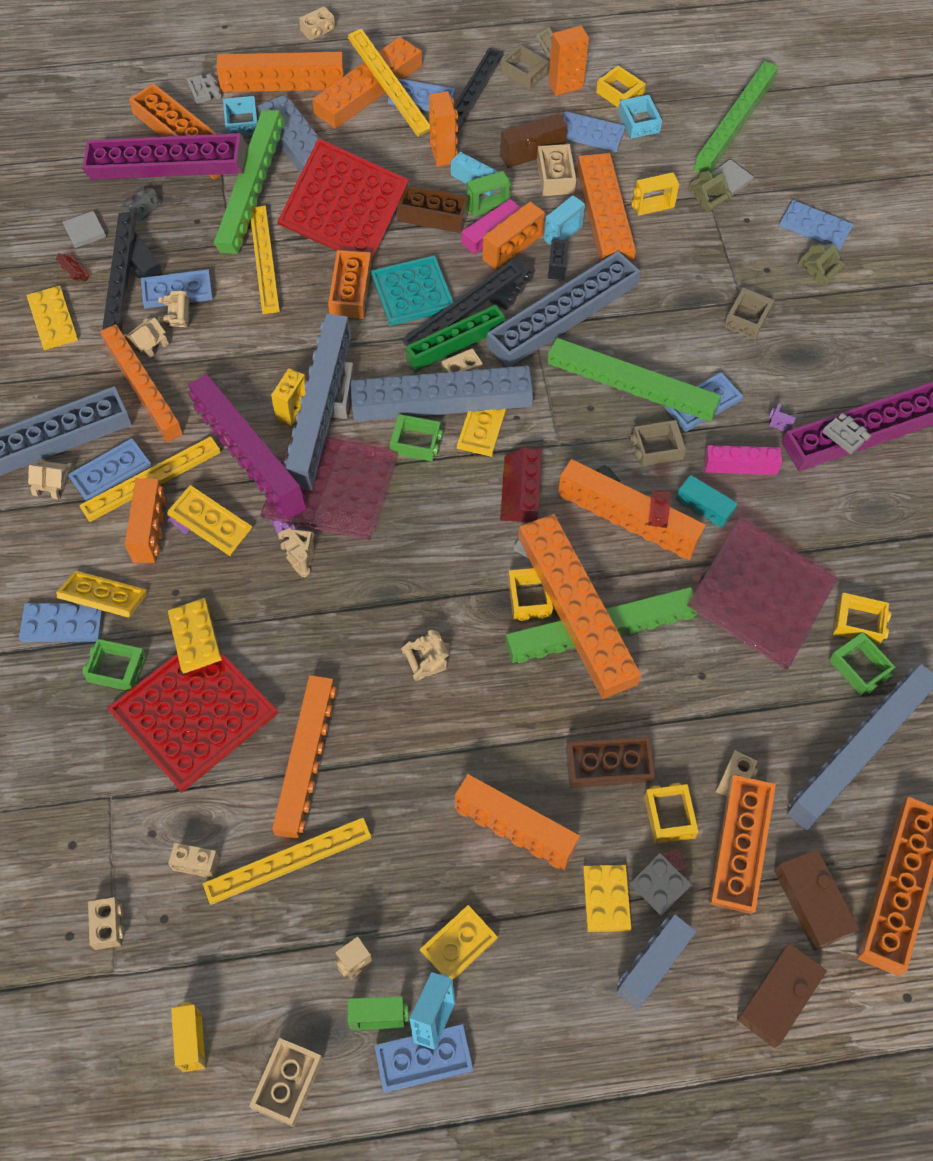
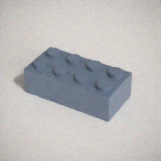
(653, 965)

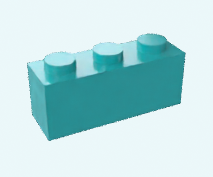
(706, 501)

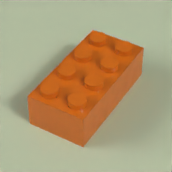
(568, 60)
(443, 127)
(513, 235)
(350, 284)
(145, 520)

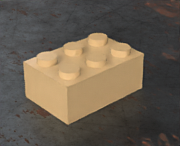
(556, 170)
(286, 1082)

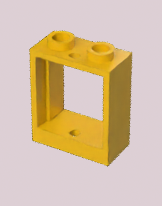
(604, 89)
(657, 203)
(288, 396)
(863, 604)
(523, 613)
(675, 833)
(188, 1037)

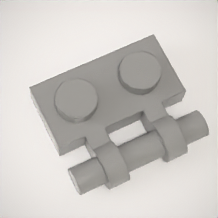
(200, 91)
(844, 436)

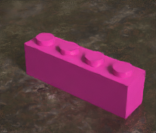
(473, 235)
(742, 459)

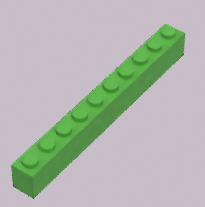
(736, 118)
(249, 184)
(634, 379)
(627, 619)

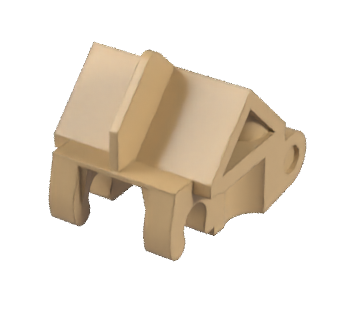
(177, 309)
(147, 336)
(48, 477)
(299, 549)
(434, 653)

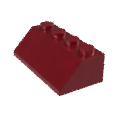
(521, 485)

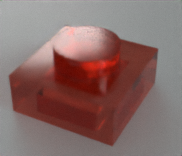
(676, 859)

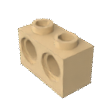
(317, 23)
(462, 362)
(737, 759)
(194, 860)
(100, 924)
(353, 958)

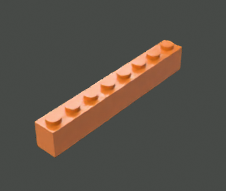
(141, 383)
(303, 758)

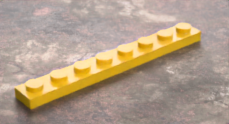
(389, 82)
(264, 261)
(163, 471)
(286, 861)

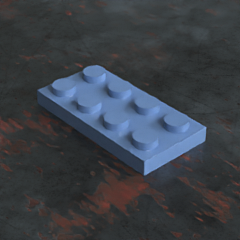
(420, 92)
(593, 131)
(816, 224)
(195, 283)
(718, 384)
(109, 470)
(60, 623)
(410, 1064)

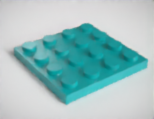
(411, 290)

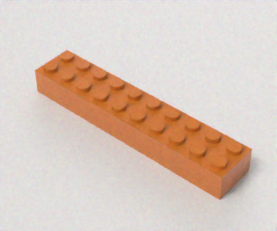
(579, 606)

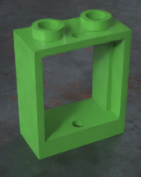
(486, 184)
(419, 425)
(874, 655)
(133, 670)
(377, 1013)

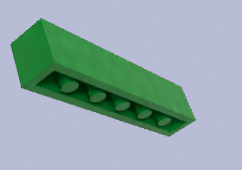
(453, 338)

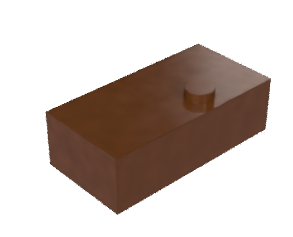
(522, 142)
(433, 209)
(610, 762)
(816, 900)
(781, 995)

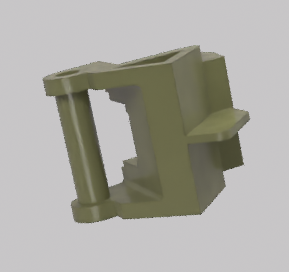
(710, 184)
(821, 256)

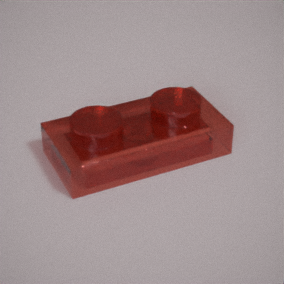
(74, 269)
(659, 508)

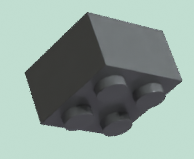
(661, 884)

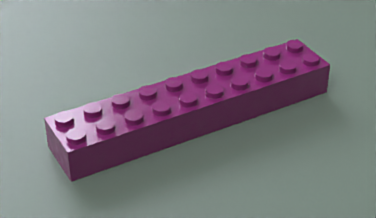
(165, 156)
(882, 419)
(247, 447)

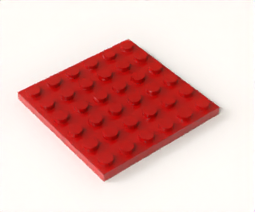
(342, 200)
(192, 717)

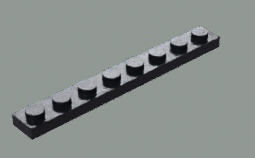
(476, 84)
(120, 270)
(467, 303)

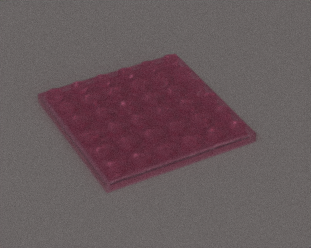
(346, 489)
(762, 593)

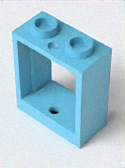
(638, 105)
(232, 107)
(564, 220)
(432, 1010)

